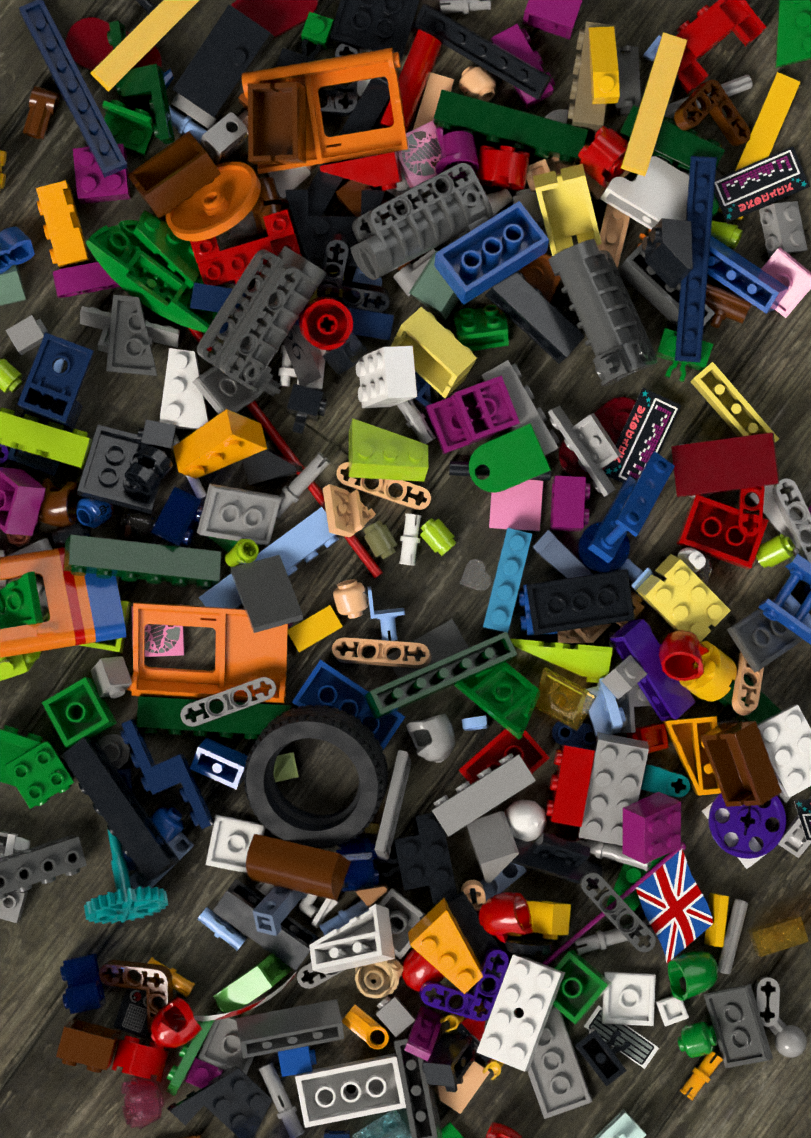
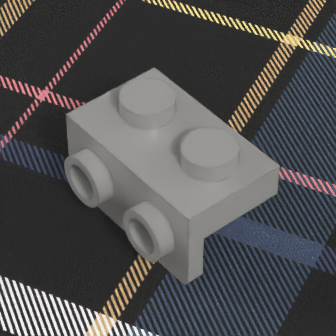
(783, 228)

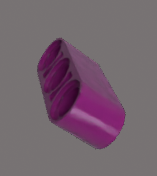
(82, 280)

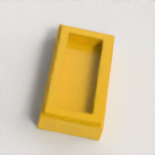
(314, 628)
(716, 932)

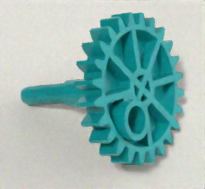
(125, 902)

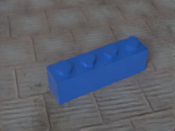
(744, 277)

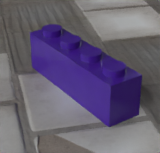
(663, 693)

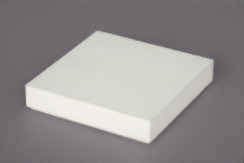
(231, 842)
(629, 999)

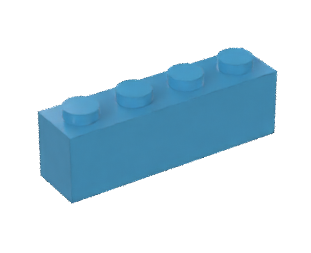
(507, 580)

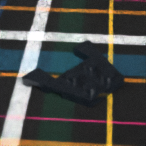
(316, 229)
(231, 1099)

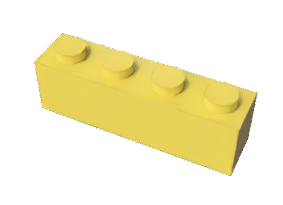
(729, 403)

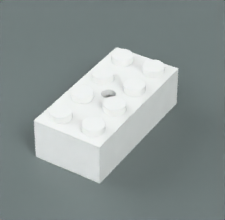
(527, 987)
(325, 1094)

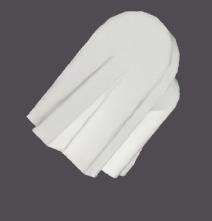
(306, 906)

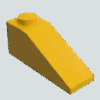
(603, 65)

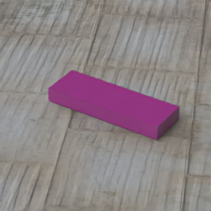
(423, 1033)

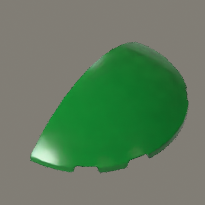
(147, 275)

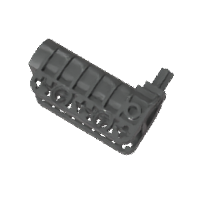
(420, 225)
(604, 311)
(261, 319)

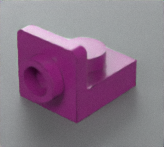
(202, 1073)

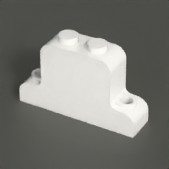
(652, 196)

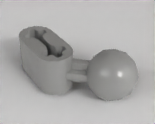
(789, 1039)

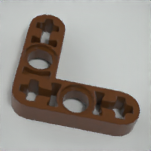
(735, 133)
(152, 986)

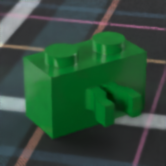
(666, 350)

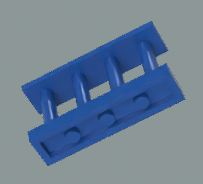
(631, 507)
(800, 570)

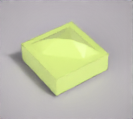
(285, 767)

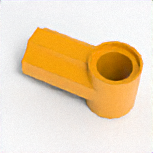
(364, 1025)

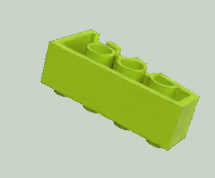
(44, 440)

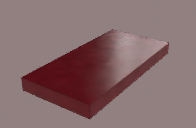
(725, 465)

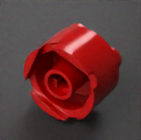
(604, 156)
(503, 167)
(338, 329)
(140, 1059)

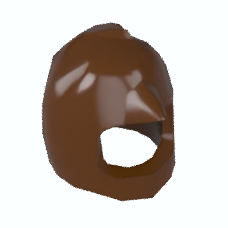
(59, 504)

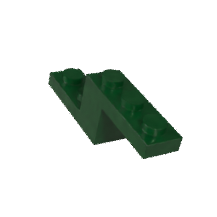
(144, 83)

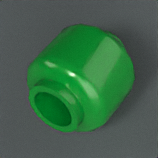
(697, 1039)

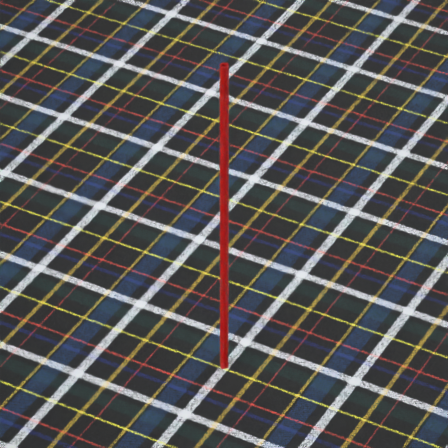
(313, 487)

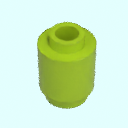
(9, 377)
(437, 536)
(775, 551)

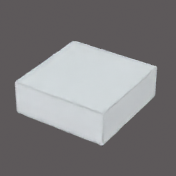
(671, 1010)

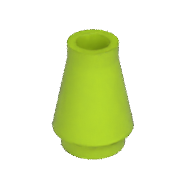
(726, 233)
(242, 553)

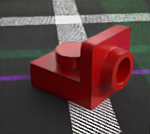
(654, 734)

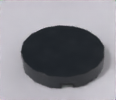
(527, 945)

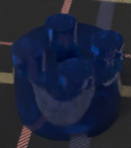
(594, 562)
(361, 870)

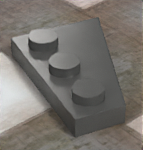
(128, 339)

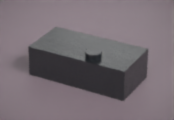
(218, 65)

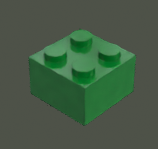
(79, 712)
(579, 987)

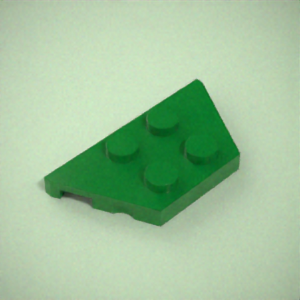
(504, 696)

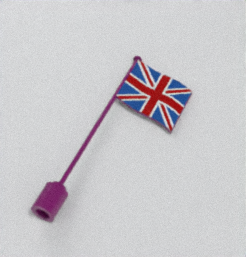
(669, 903)

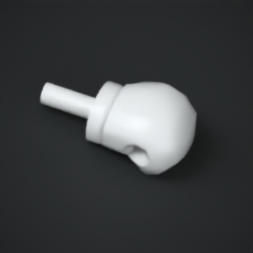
(692, 558)

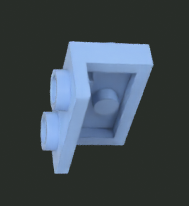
(604, 711)

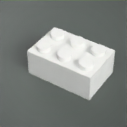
(386, 377)
(789, 749)

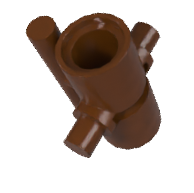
(267, 204)
(725, 305)

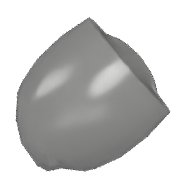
(433, 737)

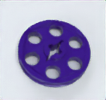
(757, 829)

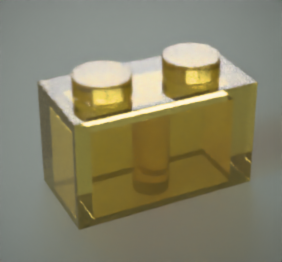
(778, 936)

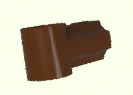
(42, 106)

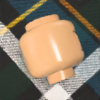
(477, 83)
(351, 598)

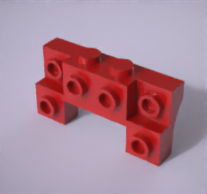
(708, 30)
(229, 264)

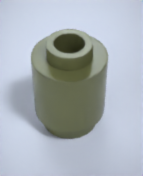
(380, 539)

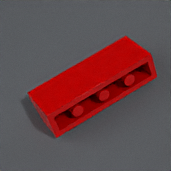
(414, 77)

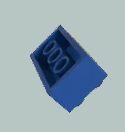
(491, 252)
(333, 689)

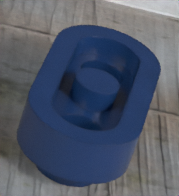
(575, 738)

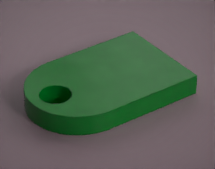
(510, 459)

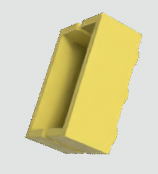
(566, 207)
(436, 352)
(683, 598)

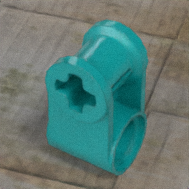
(660, 780)

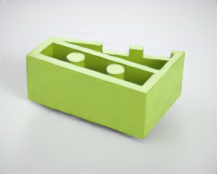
(384, 454)

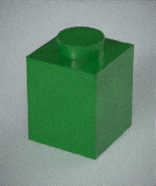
(317, 30)

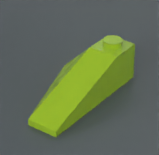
(579, 659)

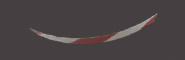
(236, 1012)

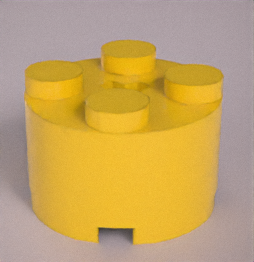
(717, 675)

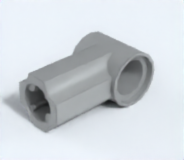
(409, 274)

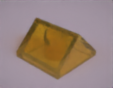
(563, 699)

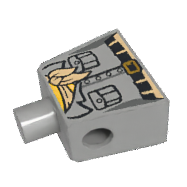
(225, 137)

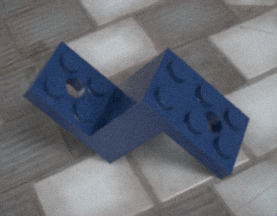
(53, 394)

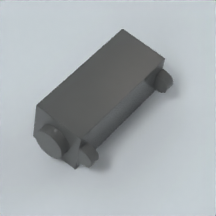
(628, 79)

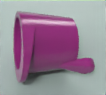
(455, 149)

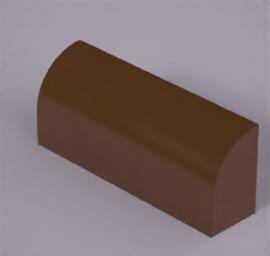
(296, 866)

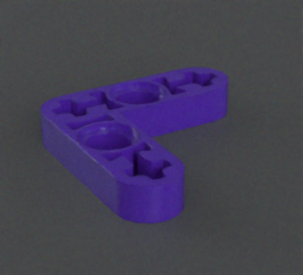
(470, 1000)

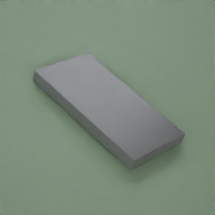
(393, 805)
(556, 1070)

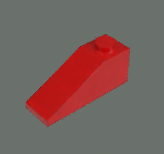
(372, 170)

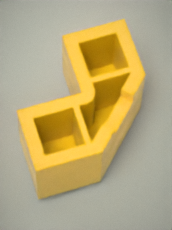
(548, 918)

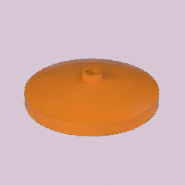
(216, 205)

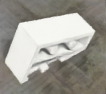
(356, 944)

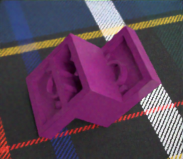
(472, 414)

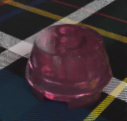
(142, 1102)

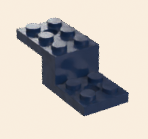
(166, 774)

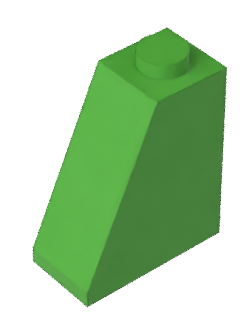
(251, 984)

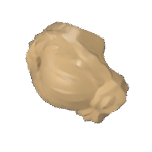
(385, 975)

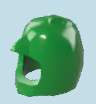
(699, 971)

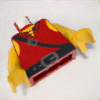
(474, 1028)

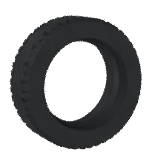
(298, 825)

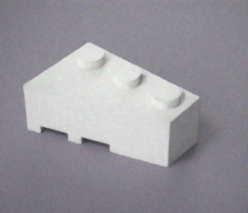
(181, 400)

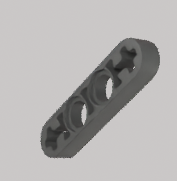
(619, 910)

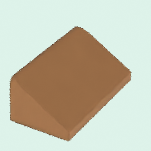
(370, 895)

